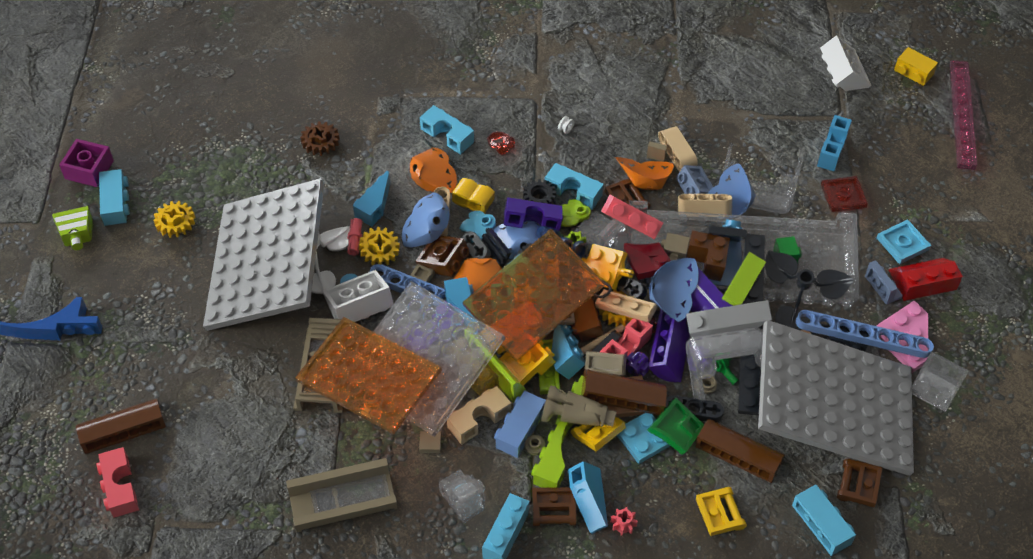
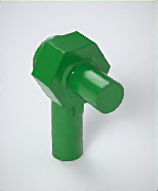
(722, 366)

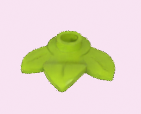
(574, 213)

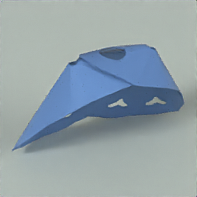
(737, 187)
(422, 221)
(514, 236)
(672, 287)

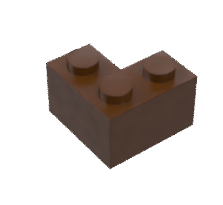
(711, 251)

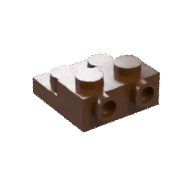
(444, 255)

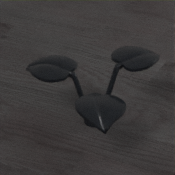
(782, 266)

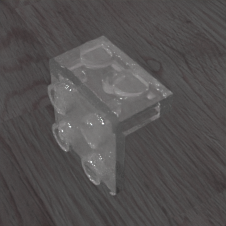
(600, 229)

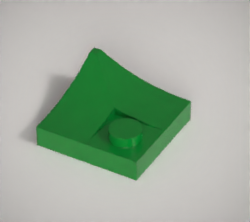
(677, 426)

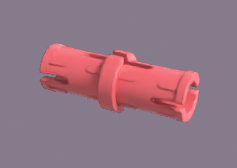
(354, 236)

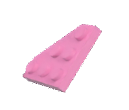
(909, 320)

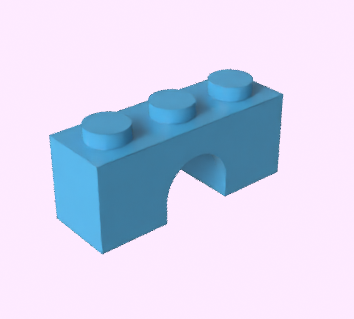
(834, 143)

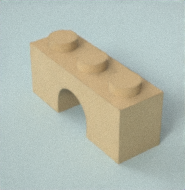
(490, 404)

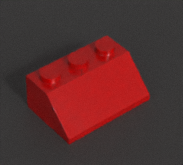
(926, 278)

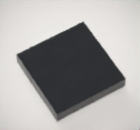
(732, 233)

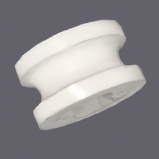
(566, 125)

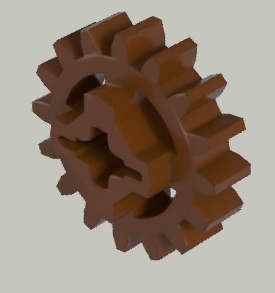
(320, 138)

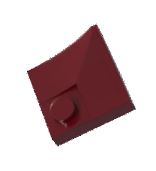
(645, 258)

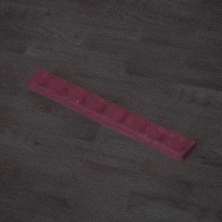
(963, 115)

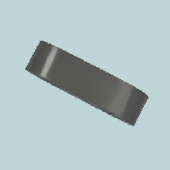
(479, 244)

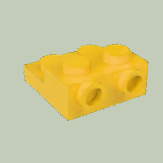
(533, 361)

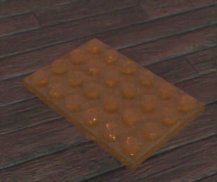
(534, 293)
(369, 375)

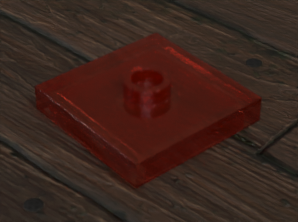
(844, 194)

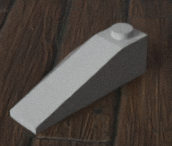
(729, 318)

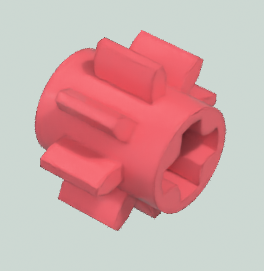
(624, 527)

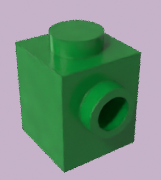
(788, 246)

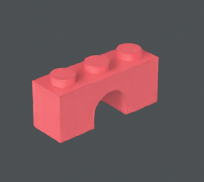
(632, 217)
(635, 336)
(113, 467)

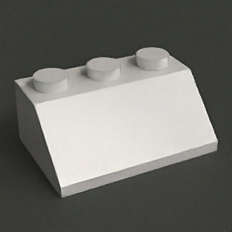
(844, 65)
(359, 297)

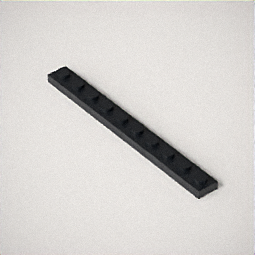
(749, 371)

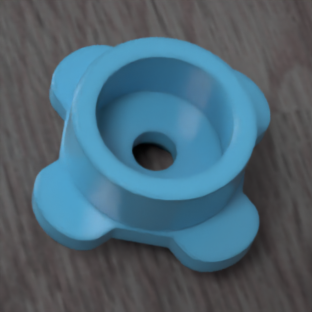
(732, 224)

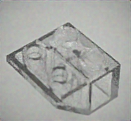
(939, 381)

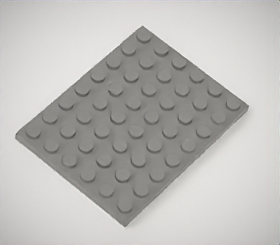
(265, 255)
(836, 398)

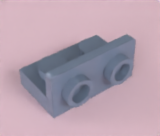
(693, 180)
(882, 283)

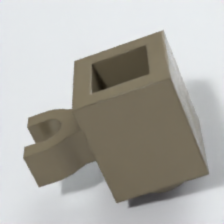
(675, 246)

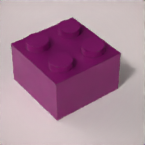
(85, 162)

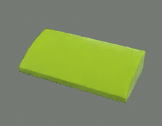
(507, 381)

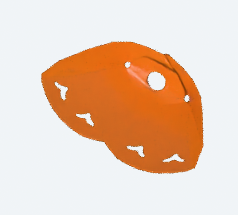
(433, 170)
(645, 177)
(478, 271)

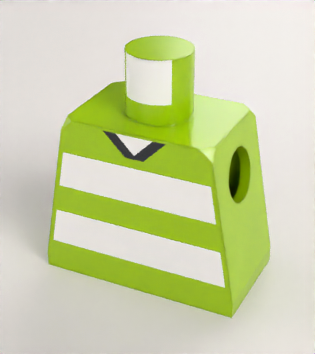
(74, 226)

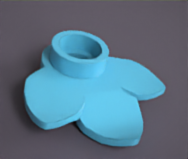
(477, 223)

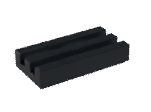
(495, 249)

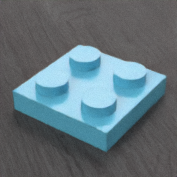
(903, 241)
(639, 441)

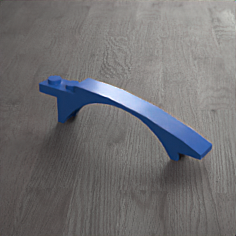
(67, 321)

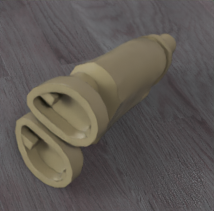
(576, 409)

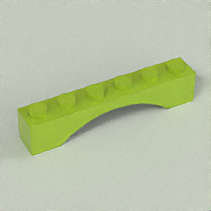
(551, 467)

